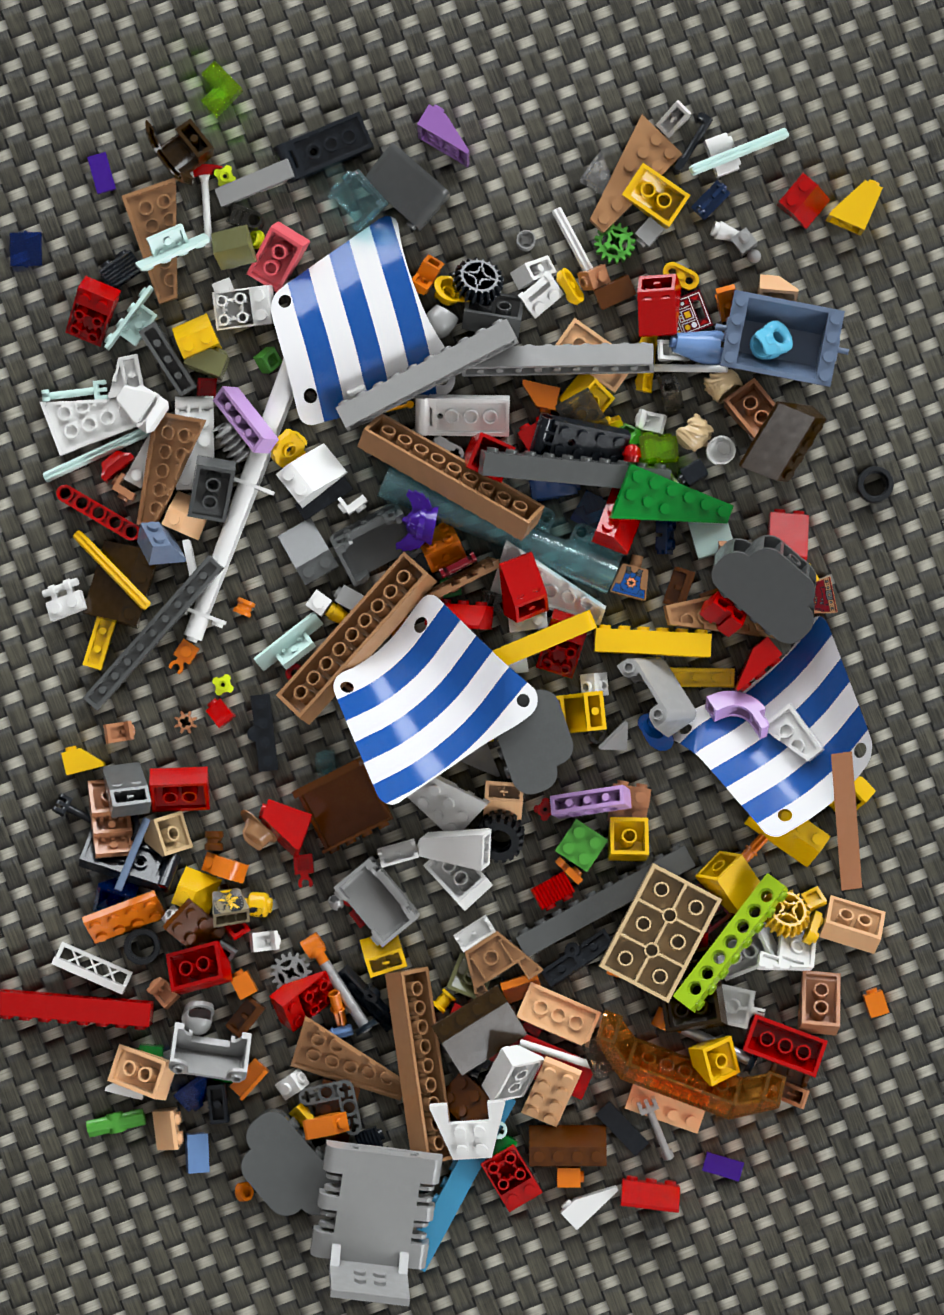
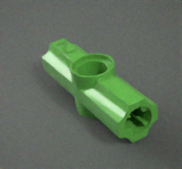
(116, 1122)

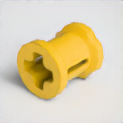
(443, 1000)

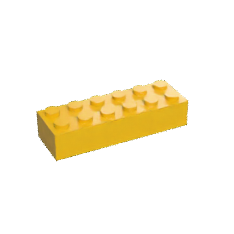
(652, 642)

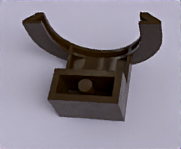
(183, 151)

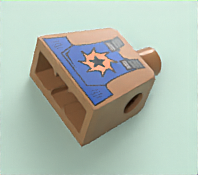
(631, 580)

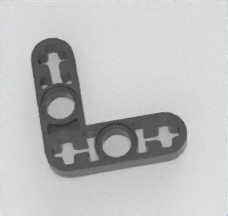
(336, 1094)

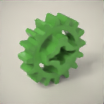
(621, 238)

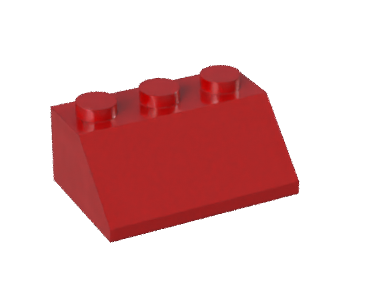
(615, 533)
(473, 616)
(179, 789)
(198, 968)
(650, 1194)

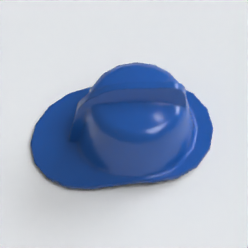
(652, 735)

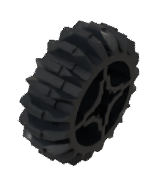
(466, 280)

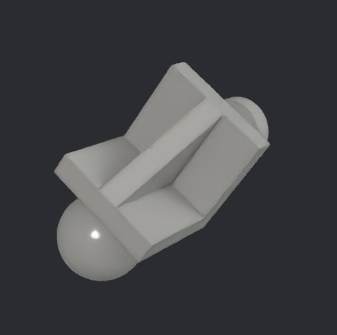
(745, 244)

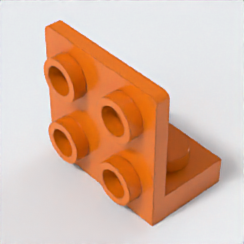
(444, 548)

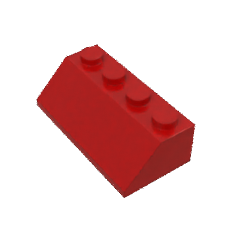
(784, 1045)

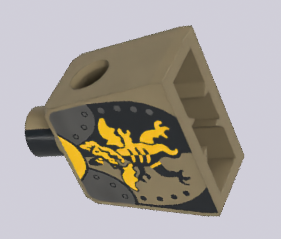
(229, 907)

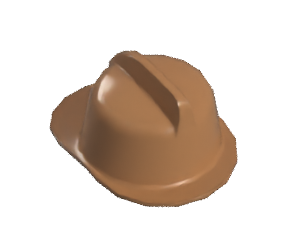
(255, 832)

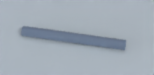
(132, 854)

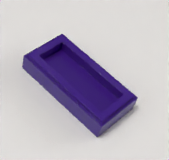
(101, 173)
(722, 1166)

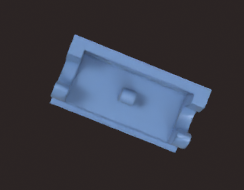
(197, 1152)

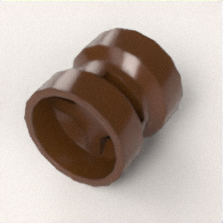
(214, 840)

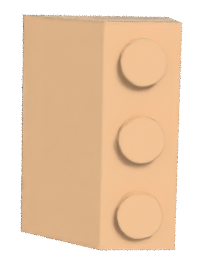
(852, 924)

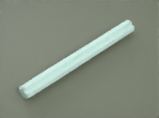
(739, 151)
(94, 455)

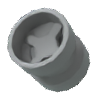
(525, 240)

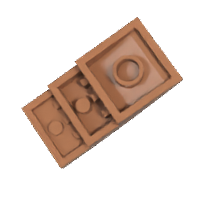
(109, 834)

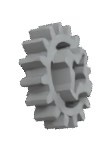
(294, 964)

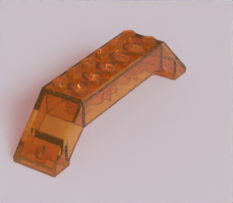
(676, 1078)

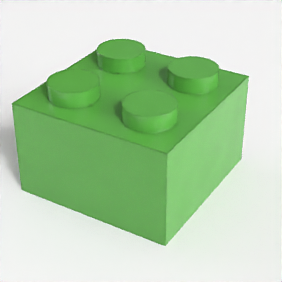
(581, 845)

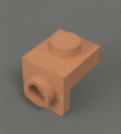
(594, 277)
(124, 493)
(119, 732)
(162, 992)

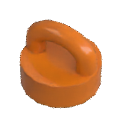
(244, 1191)

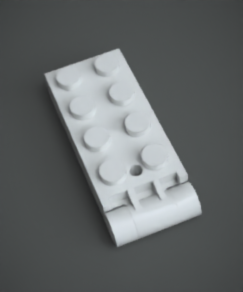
(202, 408)
(462, 415)

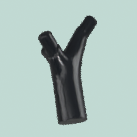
(135, 824)

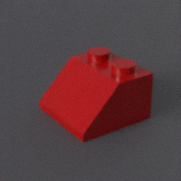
(803, 201)

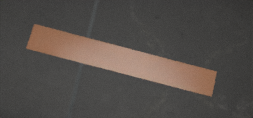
(846, 820)

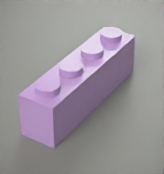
(245, 419)

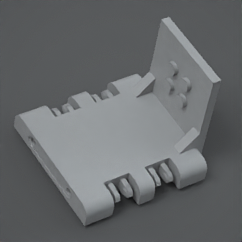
(374, 1219)

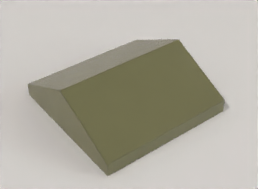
(233, 247)
(461, 980)

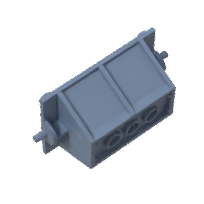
(813, 332)

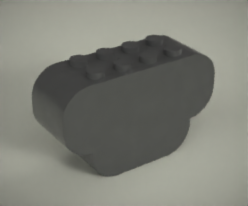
(768, 585)
(536, 745)
(284, 1164)

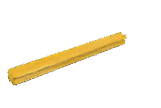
(111, 570)

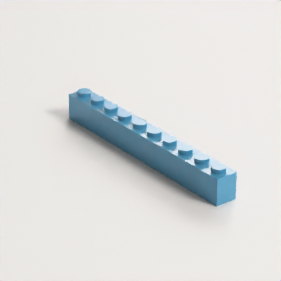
(453, 1193)

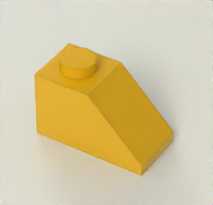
(79, 760)

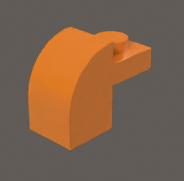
(427, 274)
(225, 867)

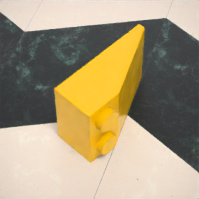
(655, 196)

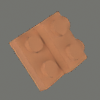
(639, 801)

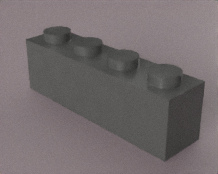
(168, 358)

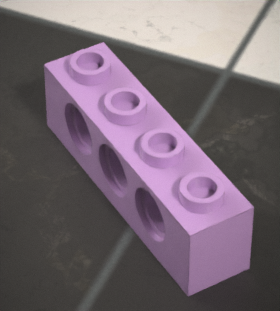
(590, 802)

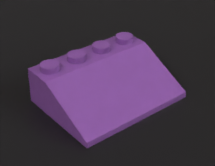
(440, 133)

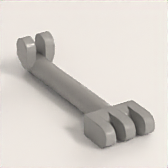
(666, 1153)

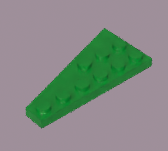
(661, 499)

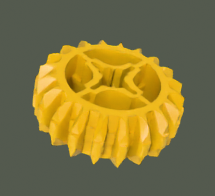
(787, 923)

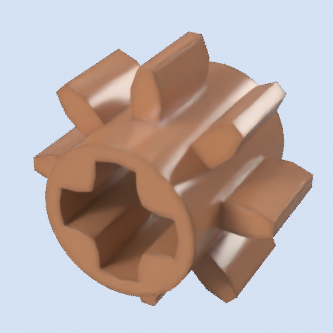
(180, 724)

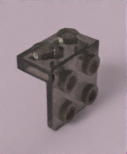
(596, 1059)

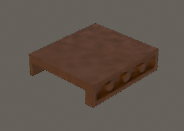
(343, 805)

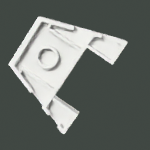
(791, 955)
(469, 1138)

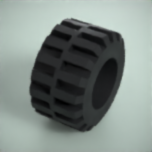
(508, 824)

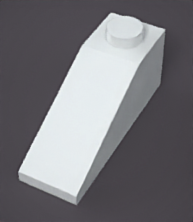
(583, 1207)

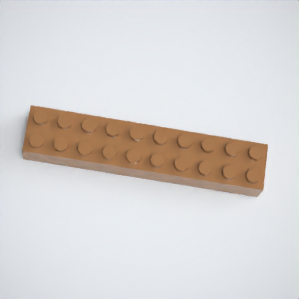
(448, 476)
(356, 637)
(417, 1056)

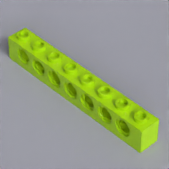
(768, 885)

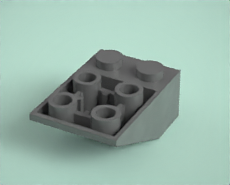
(126, 789)

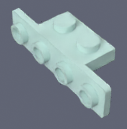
(168, 245)
(136, 319)
(291, 645)

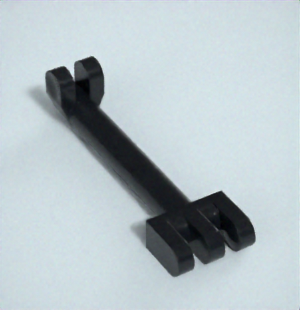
(705, 122)
(65, 806)

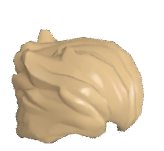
(722, 385)
(694, 434)

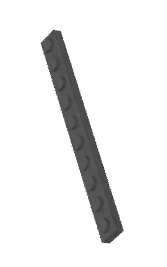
(153, 632)

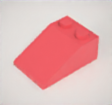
(278, 256)

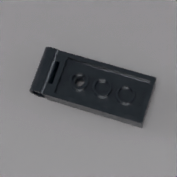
(333, 144)
(587, 438)
(154, 874)

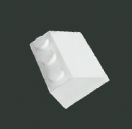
(511, 1073)

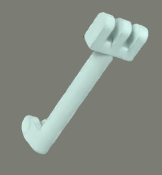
(47, 396)

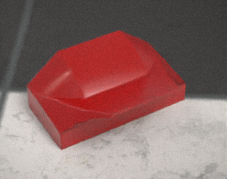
(115, 463)

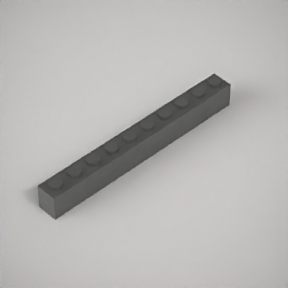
(559, 469)
(598, 903)

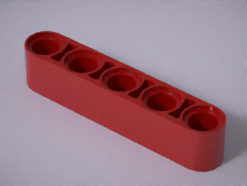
(89, 511)

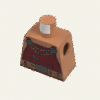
(824, 597)

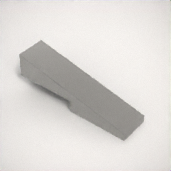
(254, 183)

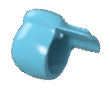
(771, 341)

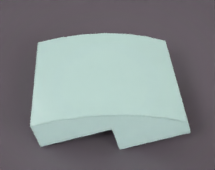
(706, 537)

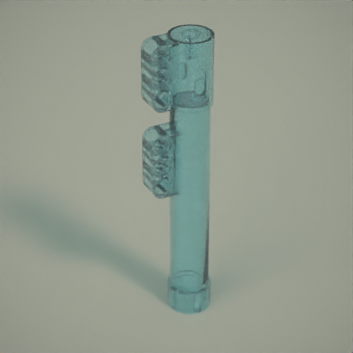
(572, 558)

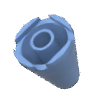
(699, 346)

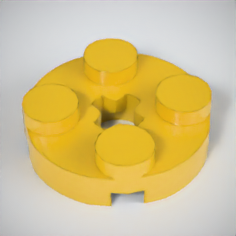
(288, 439)

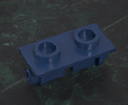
(711, 200)
(666, 543)

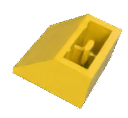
(383, 959)

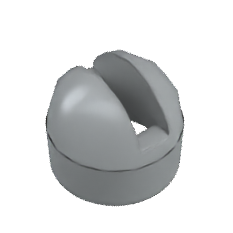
(335, 903)

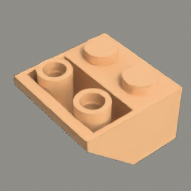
(503, 797)
(167, 1128)

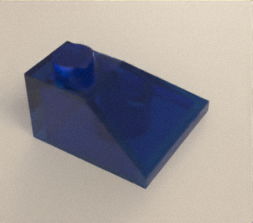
(108, 896)
(193, 1093)

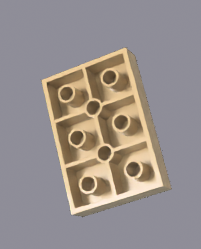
(660, 932)

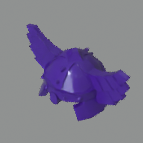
(419, 522)

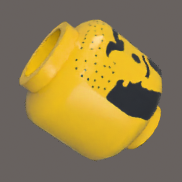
(259, 904)

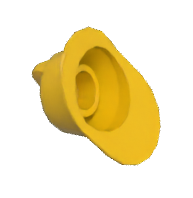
(445, 291)

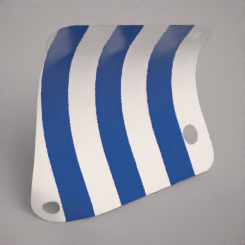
(353, 322)
(428, 701)
(766, 772)

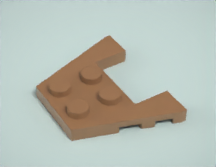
(494, 957)

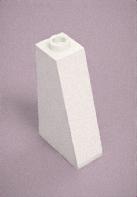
(458, 847)

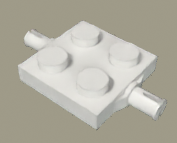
(740, 1006)

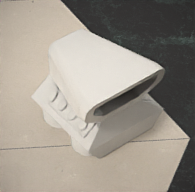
(142, 407)

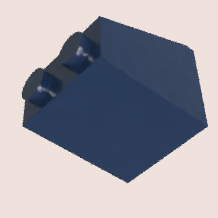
(551, 490)

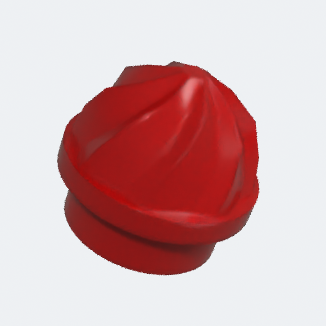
(632, 453)

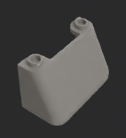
(673, 706)
(377, 901)
(209, 1055)

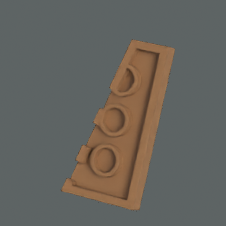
(464, 577)

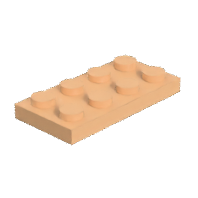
(578, 334)
(558, 1014)
(551, 1091)
(669, 1111)

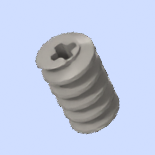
(232, 441)

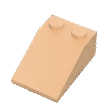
(141, 1072)

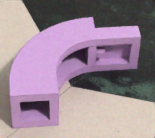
(741, 705)

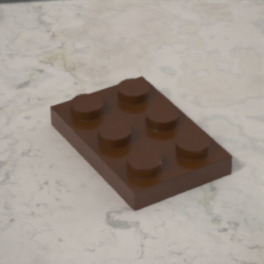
(193, 925)
(467, 1099)
(333, 1106)

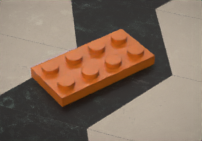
(124, 917)

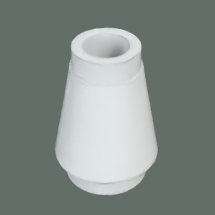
(723, 231)

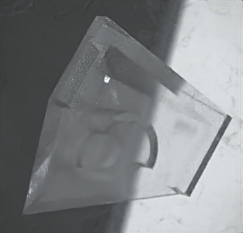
(596, 175)

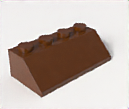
(567, 1145)

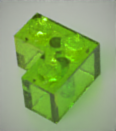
(224, 89)
(658, 449)

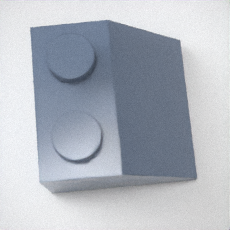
(158, 544)

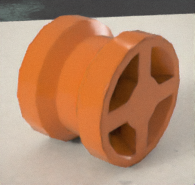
(244, 607)

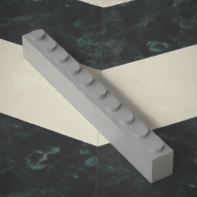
(568, 360)
(427, 374)

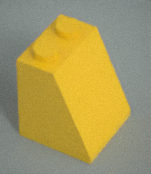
(856, 208)
(196, 336)
(728, 878)

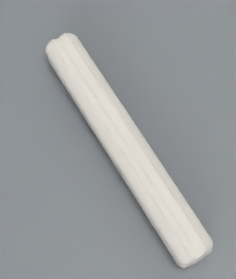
(572, 239)

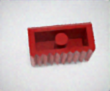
(553, 890)

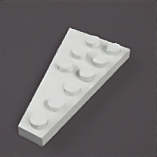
(83, 422)
(560, 592)
(448, 804)

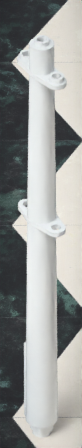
(240, 507)

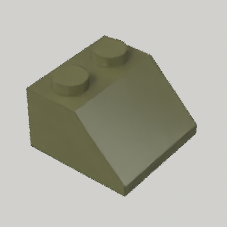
(209, 362)

